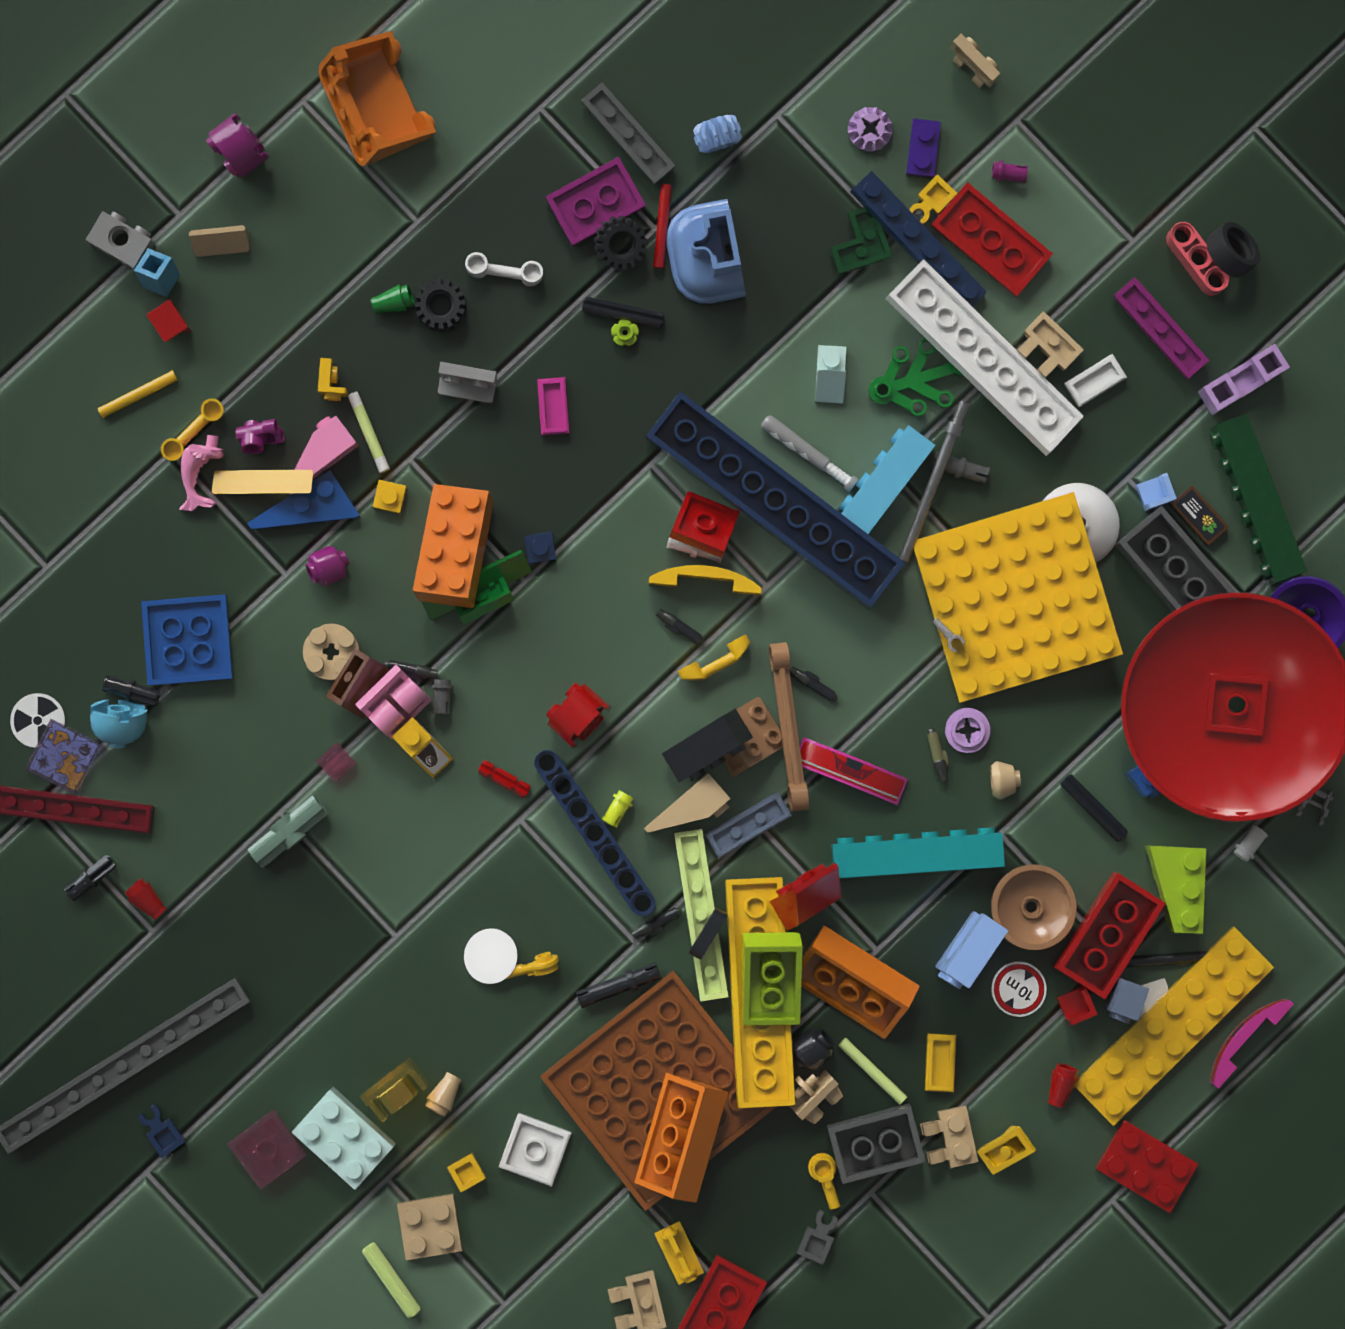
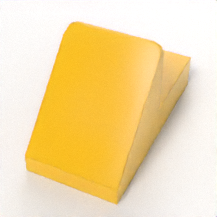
(1006, 1149)

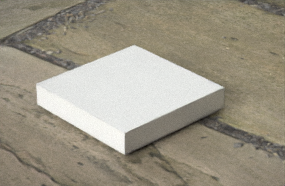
(535, 1149)

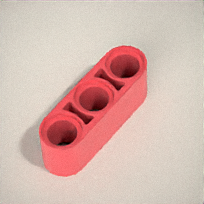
(1196, 244)

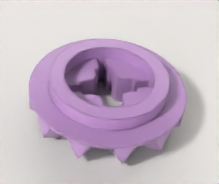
(869, 141)
(975, 719)

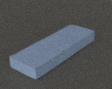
(748, 825)

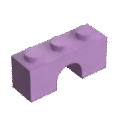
(1243, 379)

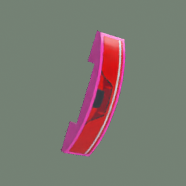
(852, 771)
(1223, 1066)

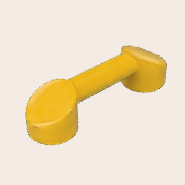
(210, 411)
(737, 649)

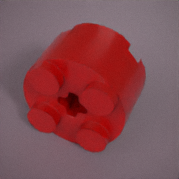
(577, 714)

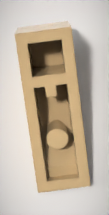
(697, 803)

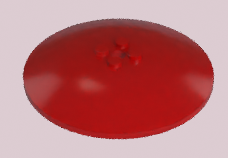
(1223, 759)

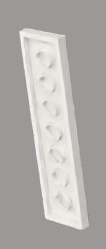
(984, 357)

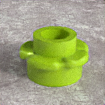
(628, 339)

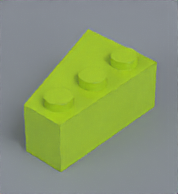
(1181, 885)

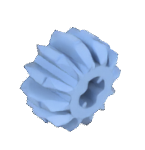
(717, 133)

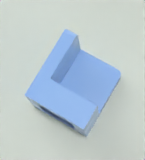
(1156, 492)

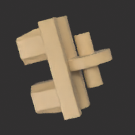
(812, 1092)

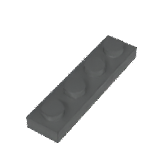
(628, 133)

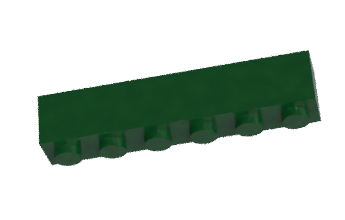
(1258, 499)

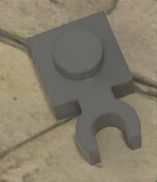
(816, 1241)

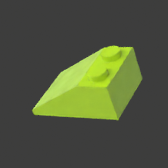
(771, 978)

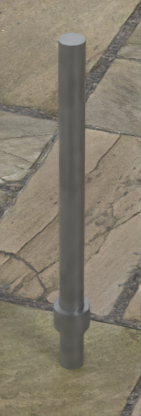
(954, 430)

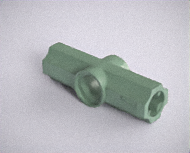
(288, 831)

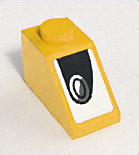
(422, 747)

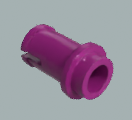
(1009, 172)

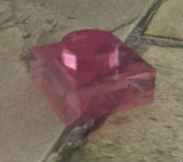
(336, 762)

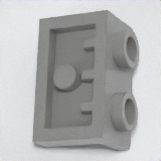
(467, 382)

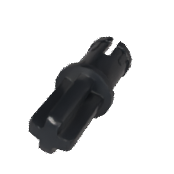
(131, 690)
(90, 877)

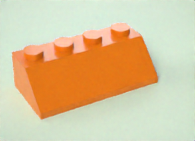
(856, 982)
(681, 1138)

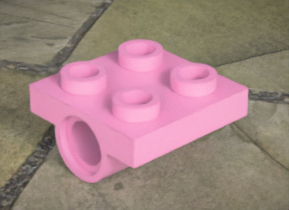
(393, 701)

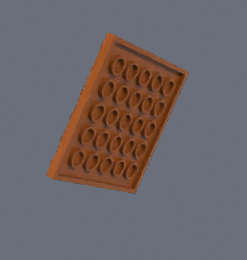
(619, 1071)

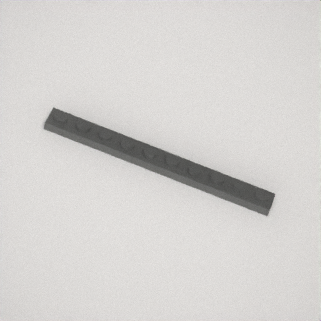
(122, 1065)

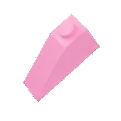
(326, 446)

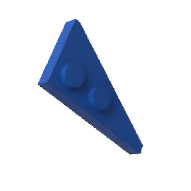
(323, 504)

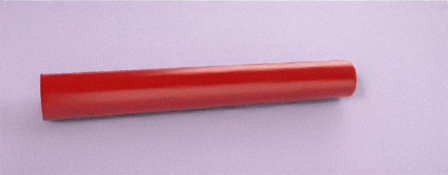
(662, 226)

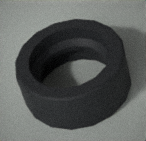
(1233, 249)

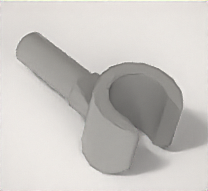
(948, 633)

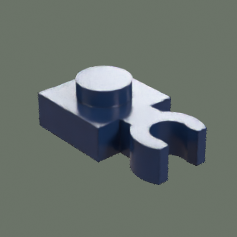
(164, 1135)

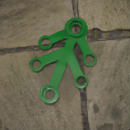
(914, 380)

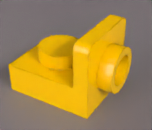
(327, 375)

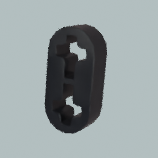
(708, 933)

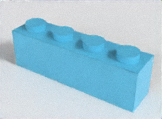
(888, 478)

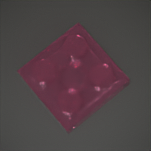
(267, 1149)

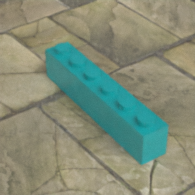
(918, 854)

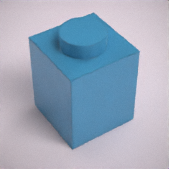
(157, 272)

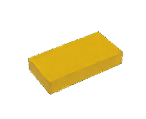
(940, 1062)

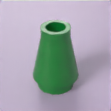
(393, 300)

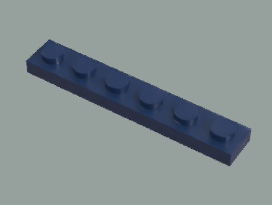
(914, 236)

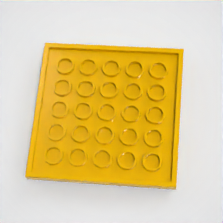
(1019, 596)

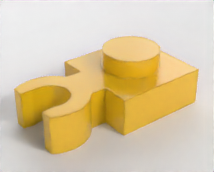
(934, 197)

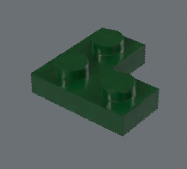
(868, 246)

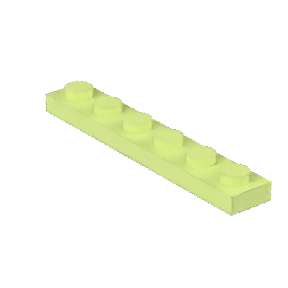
(699, 907)

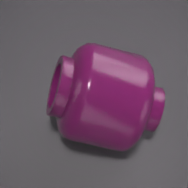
(327, 566)

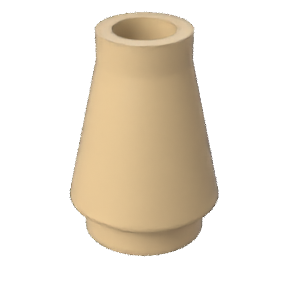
(443, 1095)

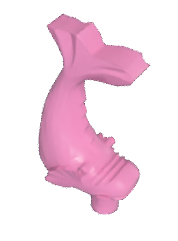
(192, 460)

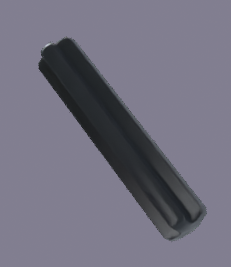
(622, 311)
(1094, 808)

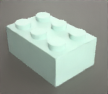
(343, 1138)

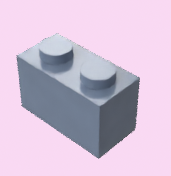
(1126, 1000)

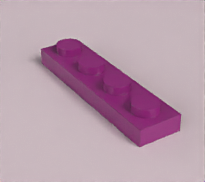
(1160, 328)

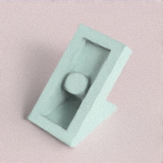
(830, 374)

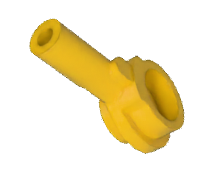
(543, 964)
(822, 1168)

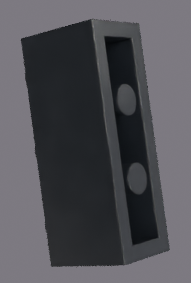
(708, 746)

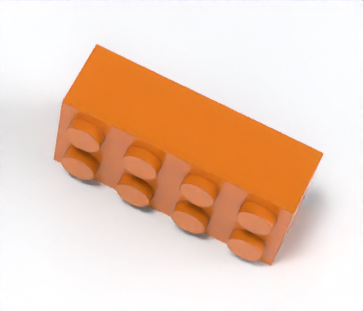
(453, 546)

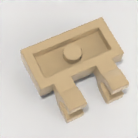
(967, 52)
(1052, 342)
(956, 1135)
(645, 1302)

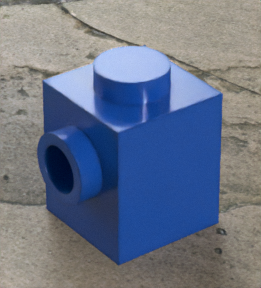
(1141, 783)

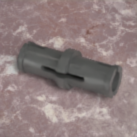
(965, 469)

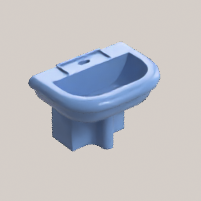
(699, 254)

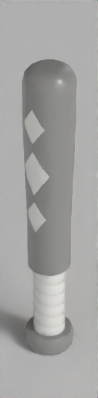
(805, 450)

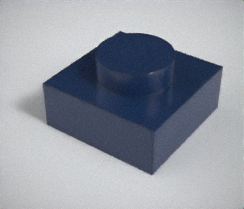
(540, 547)

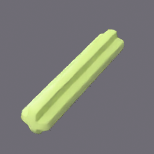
(391, 1280)

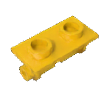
(679, 1253)

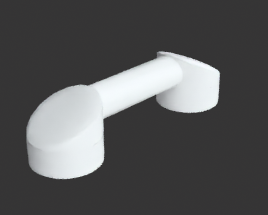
(478, 267)

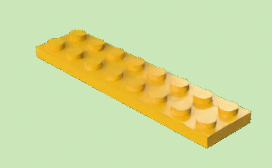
(1173, 1025)
(760, 1051)

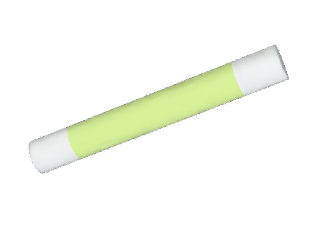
(368, 432)

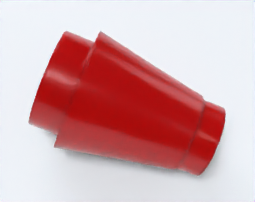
(145, 898)
(1062, 1084)

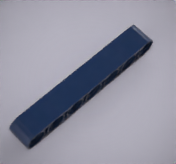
(582, 825)

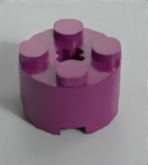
(237, 145)

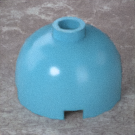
(118, 723)

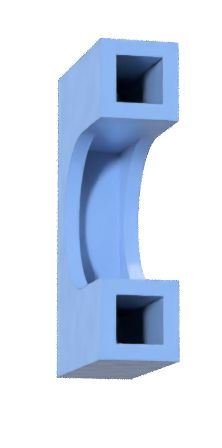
(970, 950)

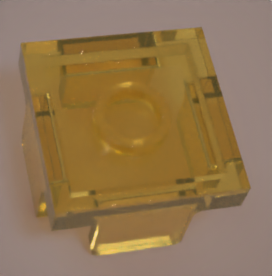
(394, 1089)

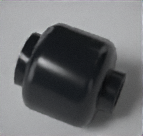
(813, 1049)

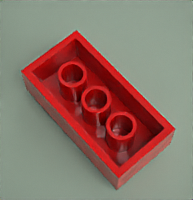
(1109, 935)

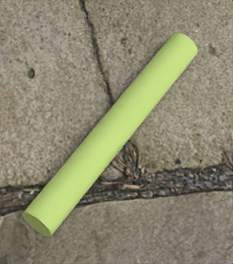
(872, 1071)

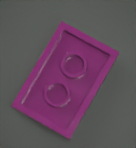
(594, 199)

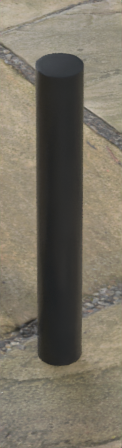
(1166, 959)

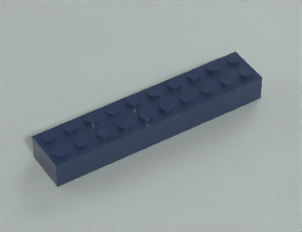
(774, 500)

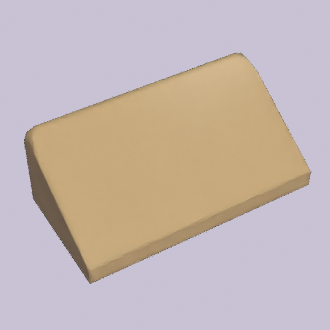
(220, 241)

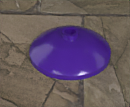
(1322, 597)

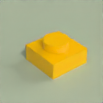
(389, 496)
(466, 1172)

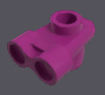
(256, 434)

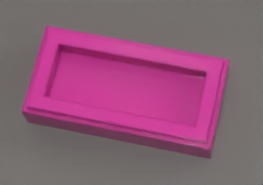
(553, 406)

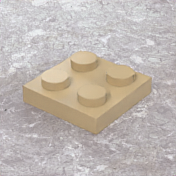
(429, 1226)

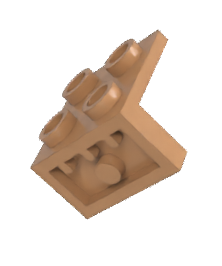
(765, 738)

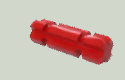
(504, 779)

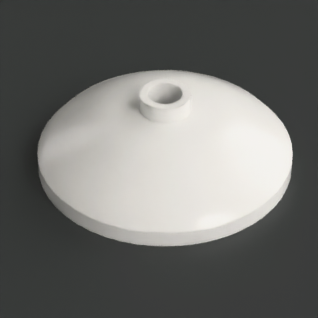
(1098, 514)

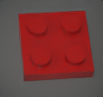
(704, 524)

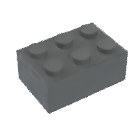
(875, 1143)

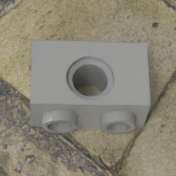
(104, 236)

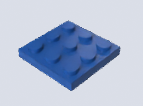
(187, 640)

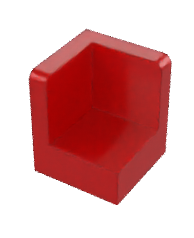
(168, 321)
(1076, 1006)

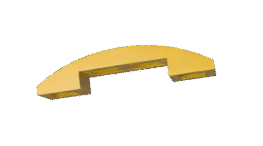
(741, 584)

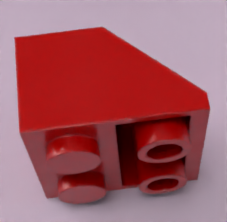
(807, 895)

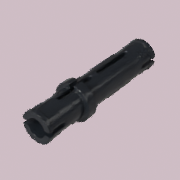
(629, 981)

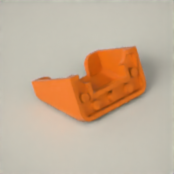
(372, 98)

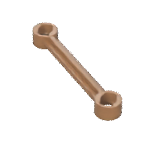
(796, 787)

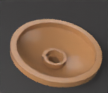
(1053, 906)

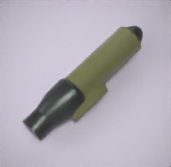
(939, 756)

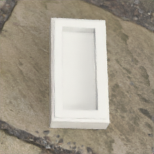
(1095, 380)

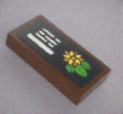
(1199, 515)

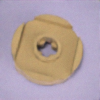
(320, 639)

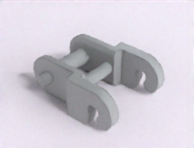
(1327, 796)

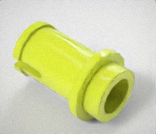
(618, 808)

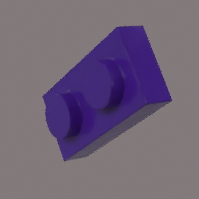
(923, 148)

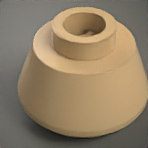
(1004, 780)

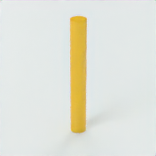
(137, 394)

